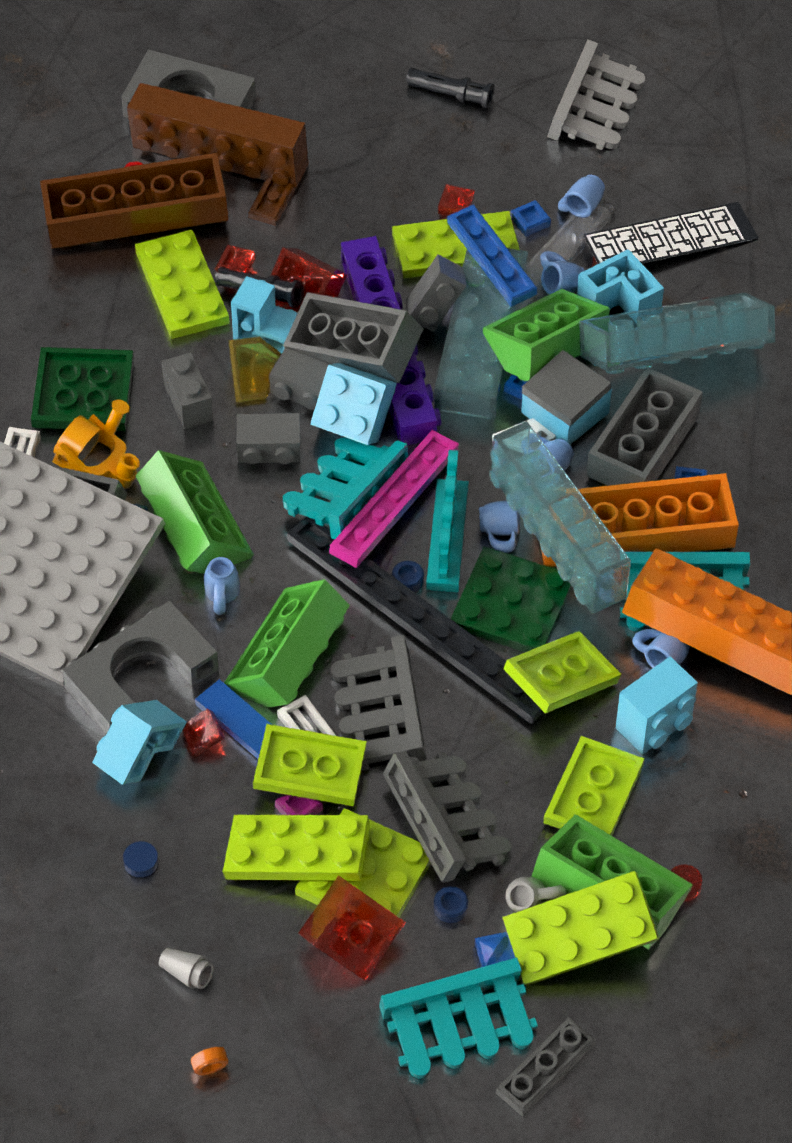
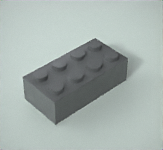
(355, 334)
(644, 430)

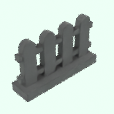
(377, 692)
(428, 817)

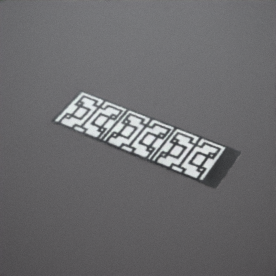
(674, 234)

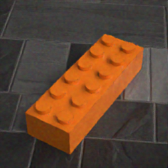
(666, 514)
(714, 618)

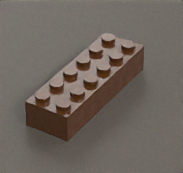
(195, 126)
(134, 200)

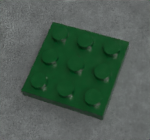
(80, 383)
(511, 601)

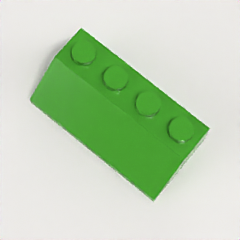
(540, 332)
(192, 511)
(288, 644)
(586, 856)

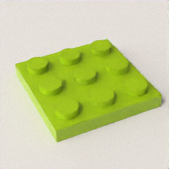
(389, 872)

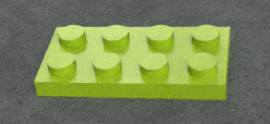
(421, 242)
(182, 284)
(296, 847)
(581, 928)

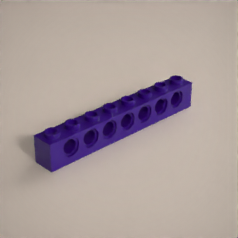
(373, 284)

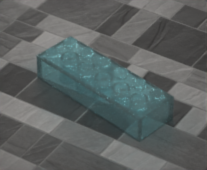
(677, 332)
(469, 370)
(559, 518)

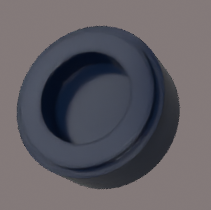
(409, 574)
(140, 859)
(450, 904)

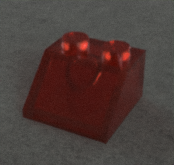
(315, 274)
(351, 928)

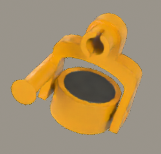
(82, 437)

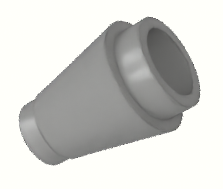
(187, 967)

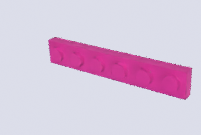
(393, 499)

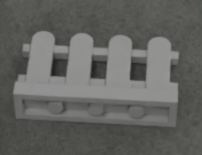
(586, 106)

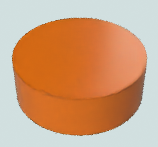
(209, 1060)

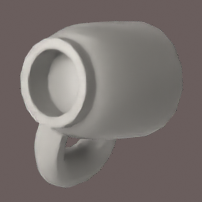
(529, 892)

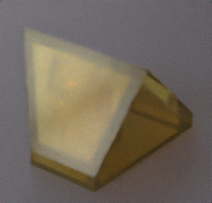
(250, 367)

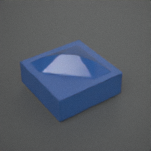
(493, 949)

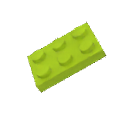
(562, 671)
(309, 765)
(594, 786)

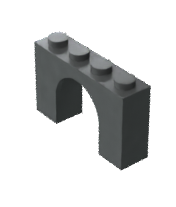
(186, 75)
(159, 634)

